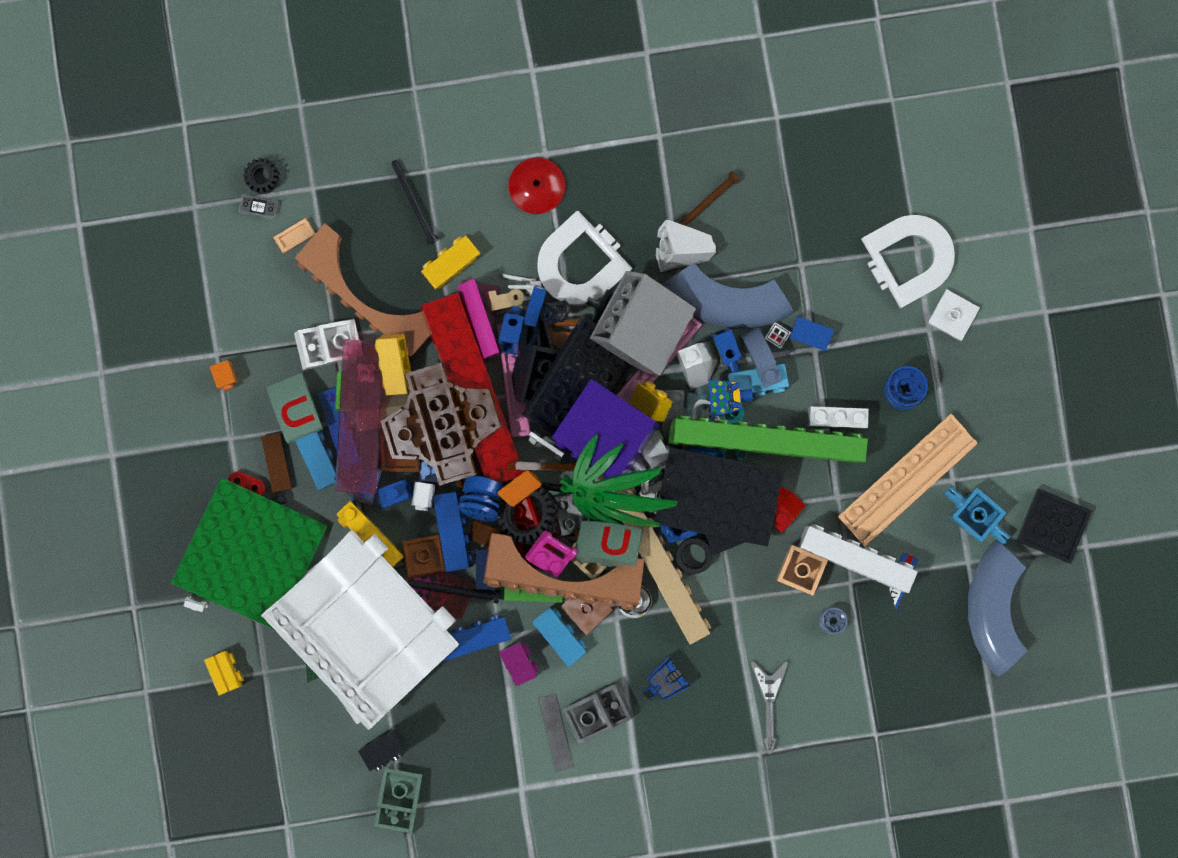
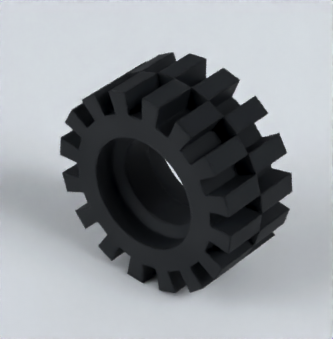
(255, 166)

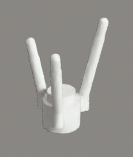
(529, 285)

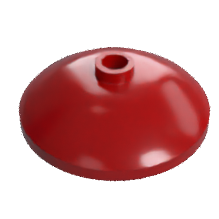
(541, 198)

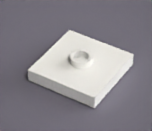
(953, 315)

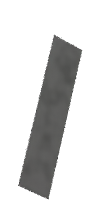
(556, 732)

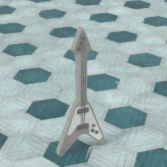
(769, 688)

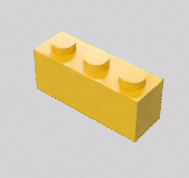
(450, 262)
(393, 363)

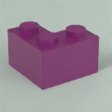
(518, 663)

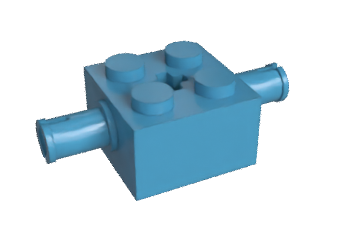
(989, 514)

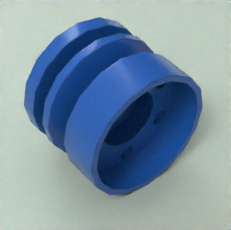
(909, 377)
(480, 498)

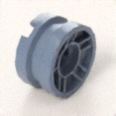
(839, 615)

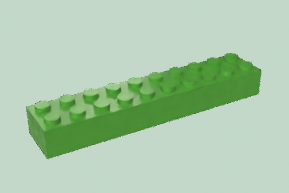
(768, 441)

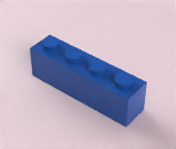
(451, 532)
(479, 636)

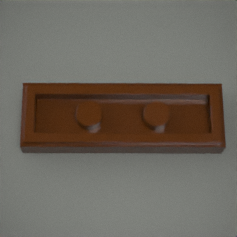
(276, 462)

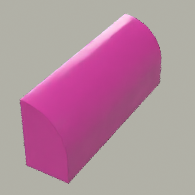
(478, 319)

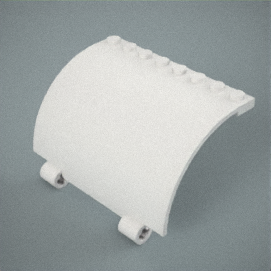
(362, 628)

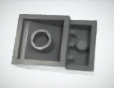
(598, 713)

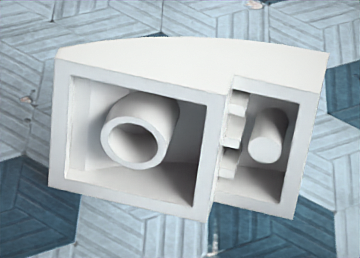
(324, 343)

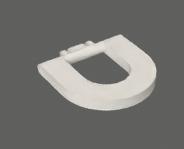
(905, 227)
(559, 242)

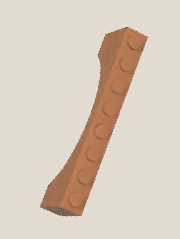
(322, 259)
(510, 570)

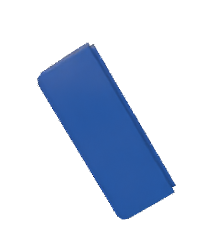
(534, 306)

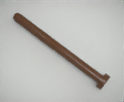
(710, 198)

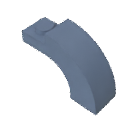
(761, 357)

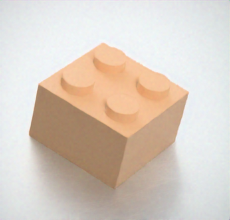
(801, 570)

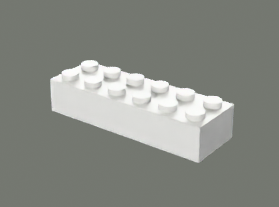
(860, 560)

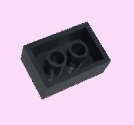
(383, 748)

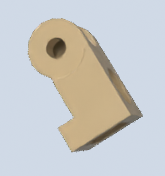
(510, 299)

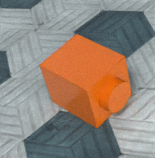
(224, 375)

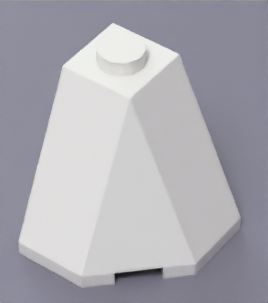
(682, 246)
(698, 363)

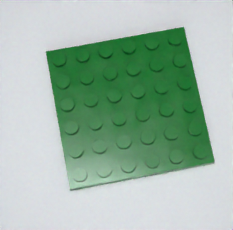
(247, 551)

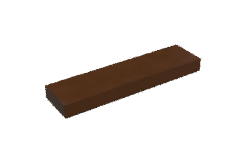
(537, 466)

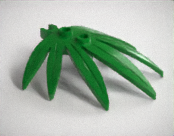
(597, 498)

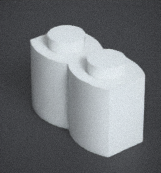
(423, 496)

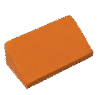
(520, 488)

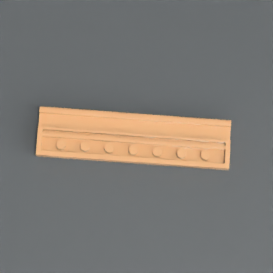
(907, 480)

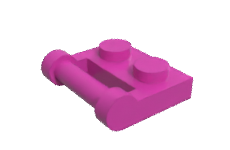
(547, 559)

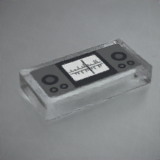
(258, 206)

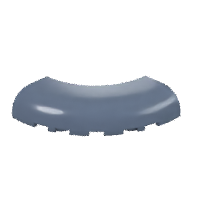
(727, 305)
(990, 608)

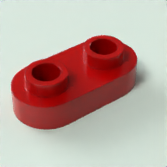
(248, 481)

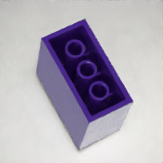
(613, 421)

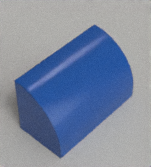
(811, 333)

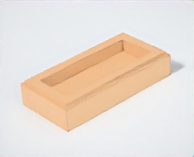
(294, 235)

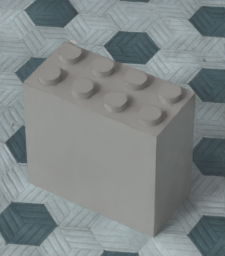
(643, 323)

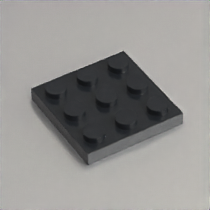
(1053, 526)

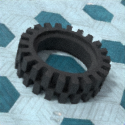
(547, 521)

